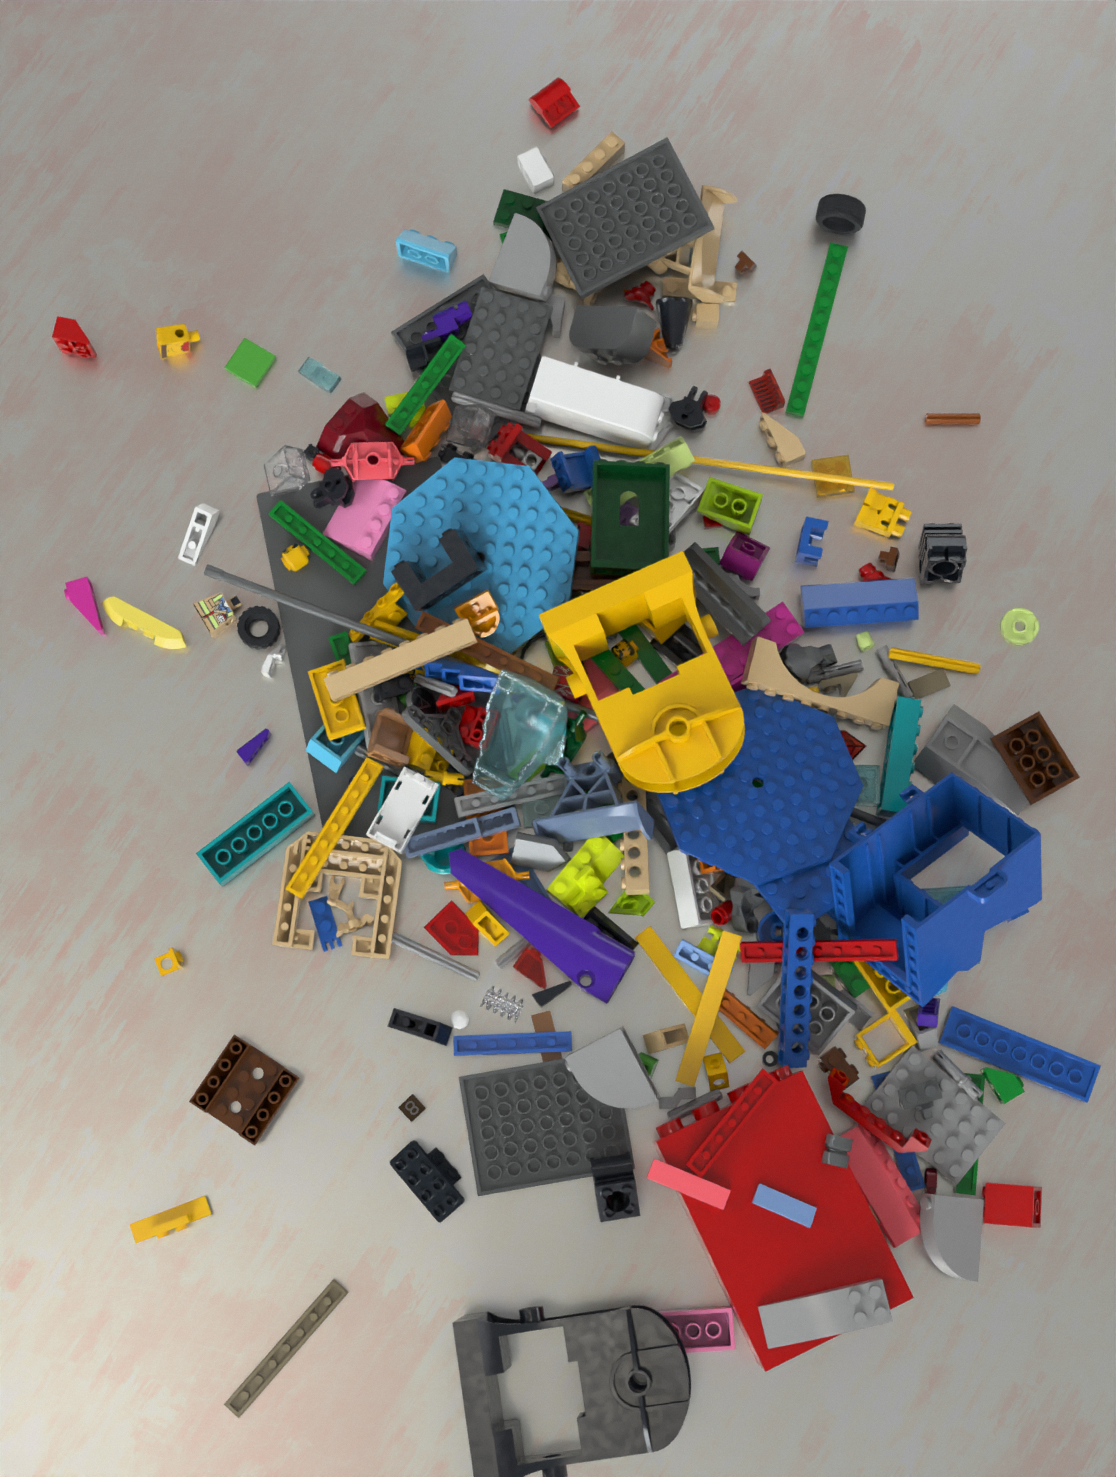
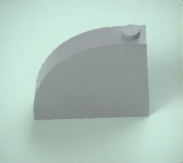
(525, 261)
(613, 1072)
(952, 1233)

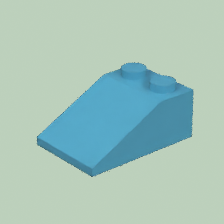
(334, 752)

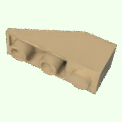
(786, 444)

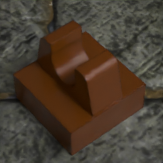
(744, 263)
(890, 558)

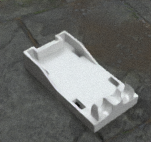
(680, 495)
(402, 810)

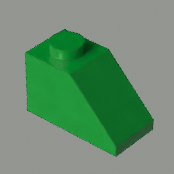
(1003, 1084)

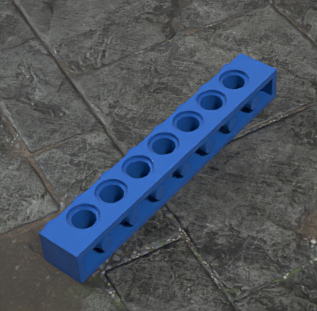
(793, 921)

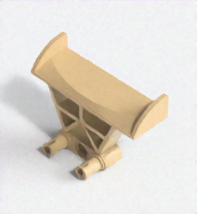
(704, 249)

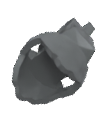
(801, 659)
(745, 899)

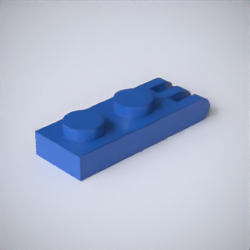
(324, 922)

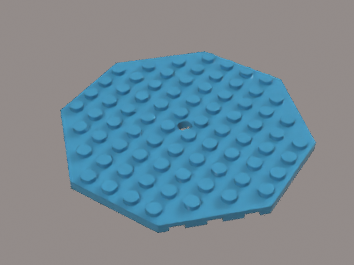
(507, 518)

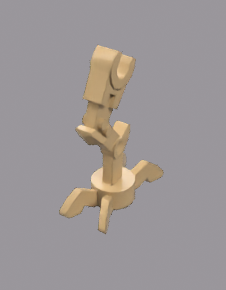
(352, 924)

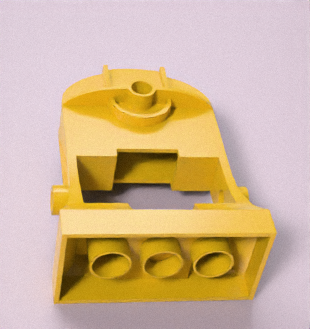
(677, 729)

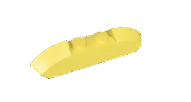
(164, 634)

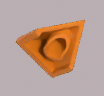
(658, 350)

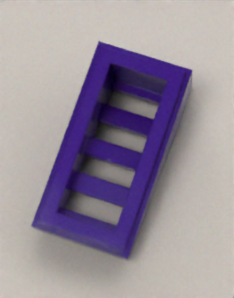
(252, 747)
(929, 1013)

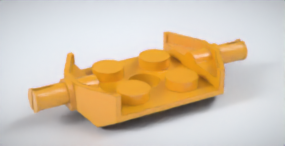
(501, 865)

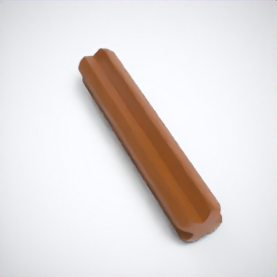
(952, 418)

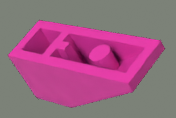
(82, 596)

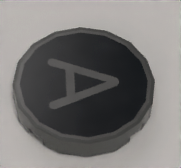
(423, 699)

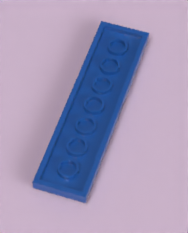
(1019, 1054)

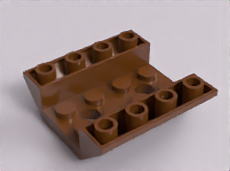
(233, 1080)

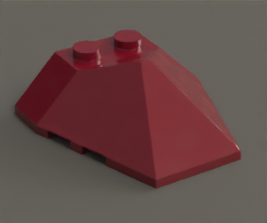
(357, 422)

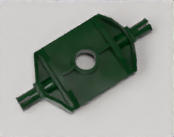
(575, 738)

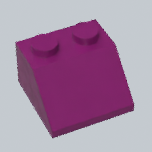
(744, 556)

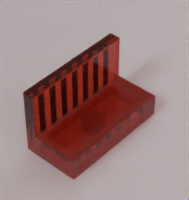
(767, 392)

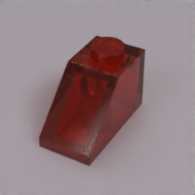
(531, 966)

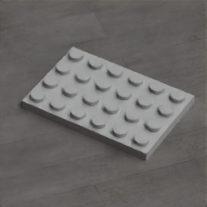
(958, 1125)

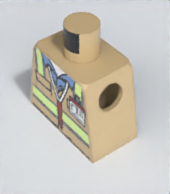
(217, 612)

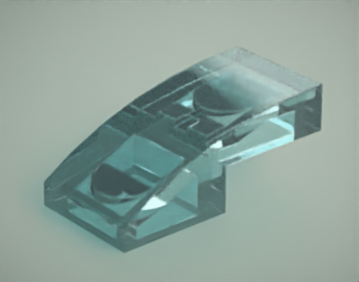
(319, 375)

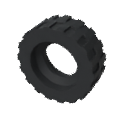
(258, 613)

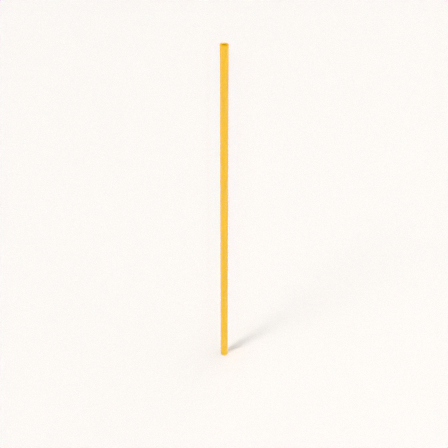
(720, 463)

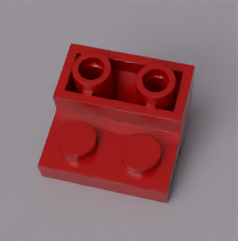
(554, 102)
(471, 725)

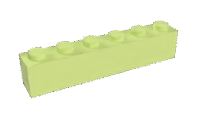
(674, 453)

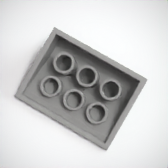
(828, 1010)

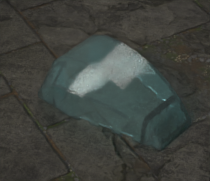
(518, 733)

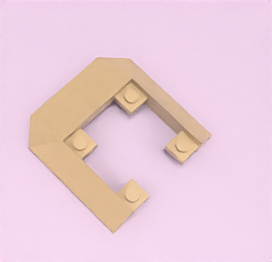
(351, 858)

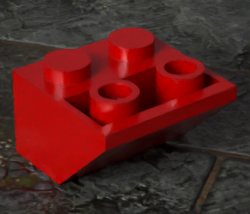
(71, 338)

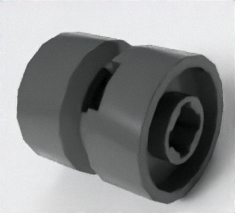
(837, 1151)

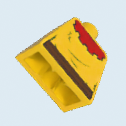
(174, 340)

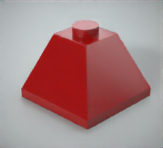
(461, 699)

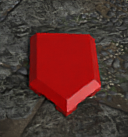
(454, 931)

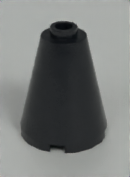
(673, 320)

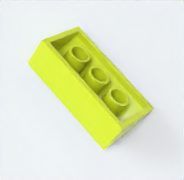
(599, 855)

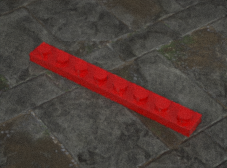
(824, 950)

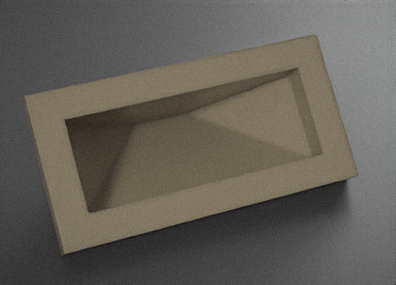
(722, 886)

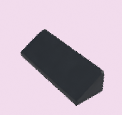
(609, 928)

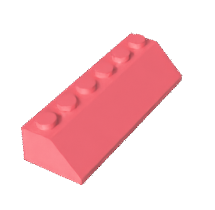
(883, 1186)

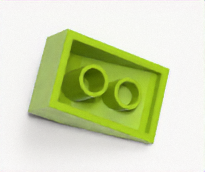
(730, 505)

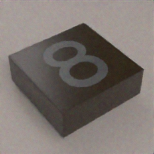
(412, 1108)

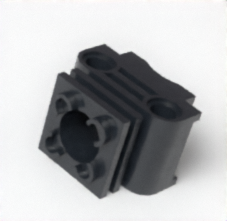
(942, 553)
(615, 1187)

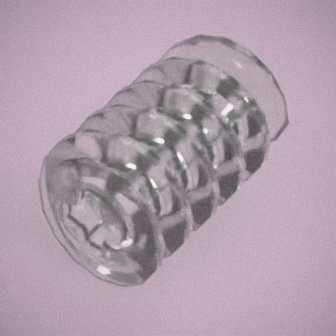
(502, 1003)

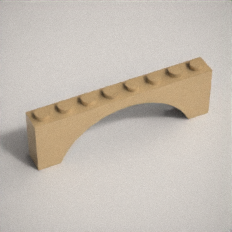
(768, 673)

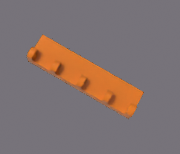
(747, 1020)

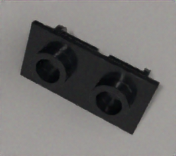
(450, 451)

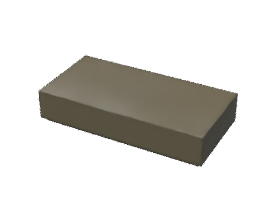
(929, 684)

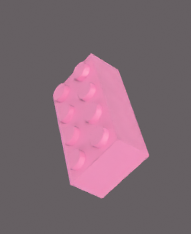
(703, 1328)

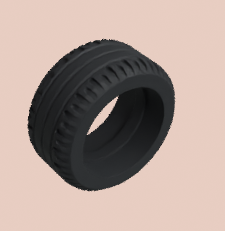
(840, 213)

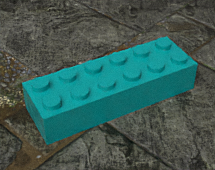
(899, 755)
(255, 834)

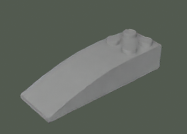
(825, 1313)

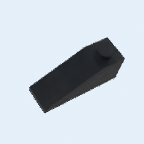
(420, 1026)

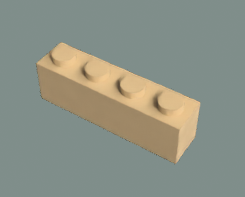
(597, 161)

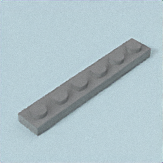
(526, 793)

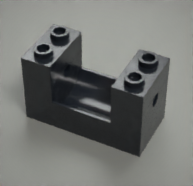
(425, 592)

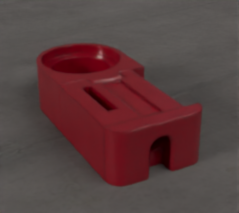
(930, 1180)

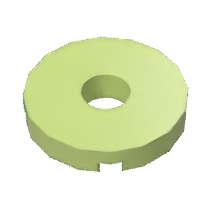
(1011, 634)

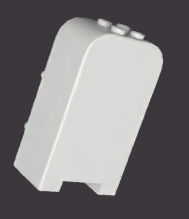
(595, 404)

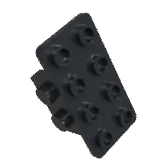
(429, 1178)

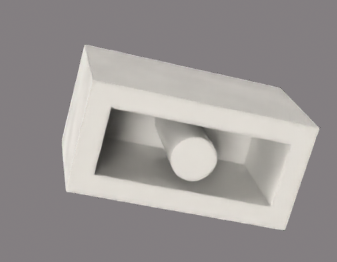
(536, 170)

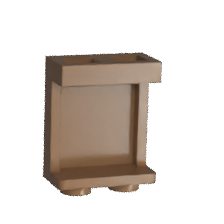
(390, 738)

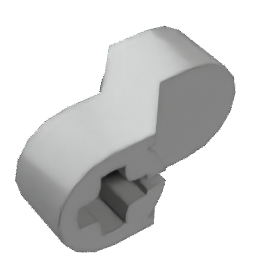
(681, 1094)

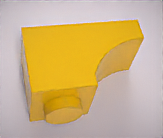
(487, 923)

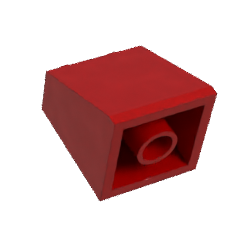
(1012, 1205)

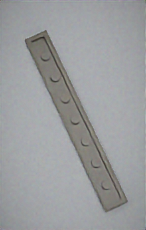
(286, 1348)

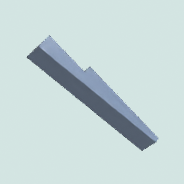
(463, 832)

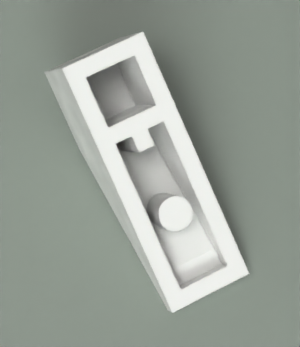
(198, 533)

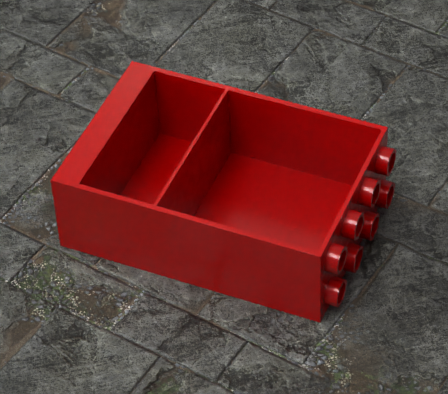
(759, 1252)

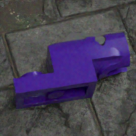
(448, 319)

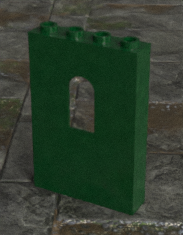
(625, 548)

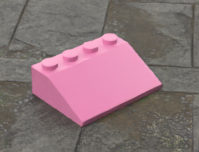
(367, 519)

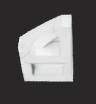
(276, 654)

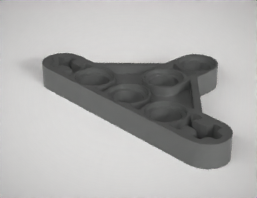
(450, 740)

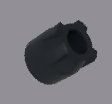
(309, 457)
(774, 1056)

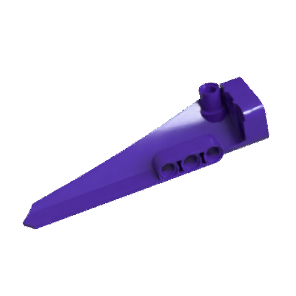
(557, 933)

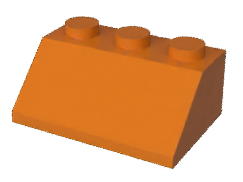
(427, 431)

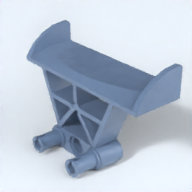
(593, 822)

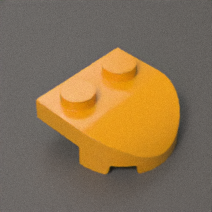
(481, 612)

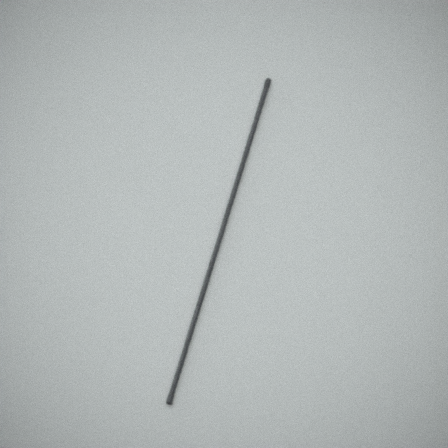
(221, 575)

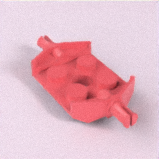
(358, 468)

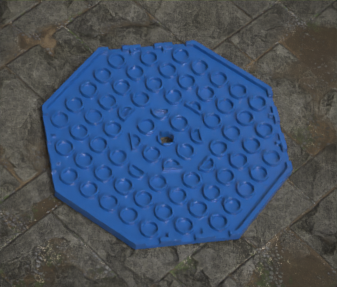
(788, 820)

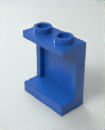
(575, 469)

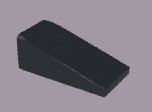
(545, 996)

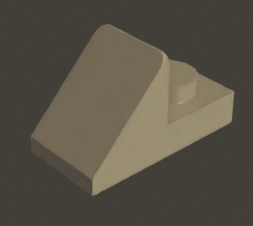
(843, 684)

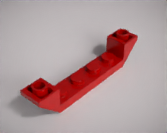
(915, 1142)

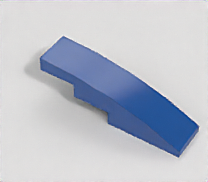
(467, 676)

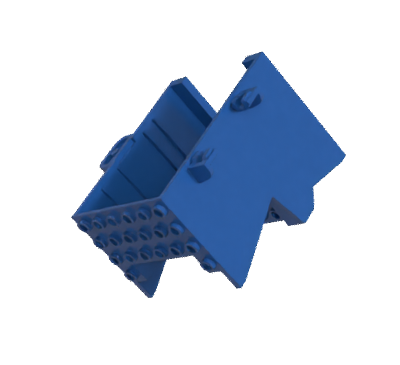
(881, 901)

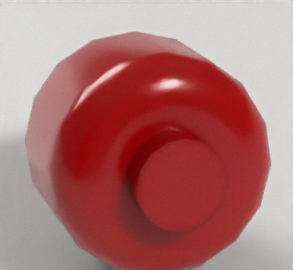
(712, 404)

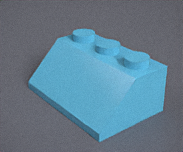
(426, 250)

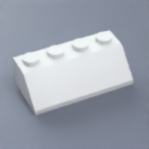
(691, 890)

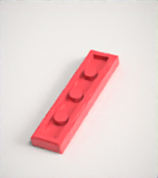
(688, 1184)

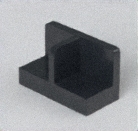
(422, 353)

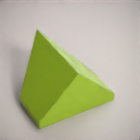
(632, 904)

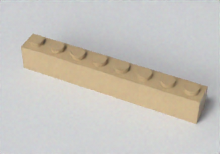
(400, 660)

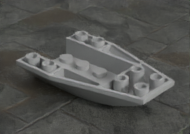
(966, 749)

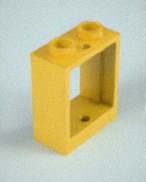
(901, 1028)

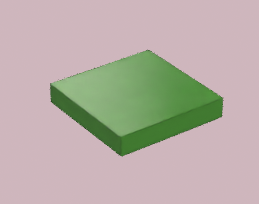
(250, 362)

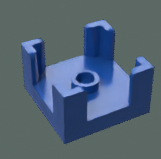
(811, 529)

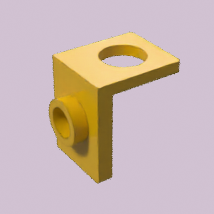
(176, 958)
(716, 1070)

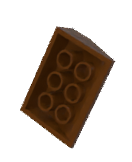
(1035, 758)

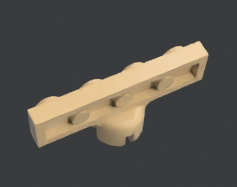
(679, 288)

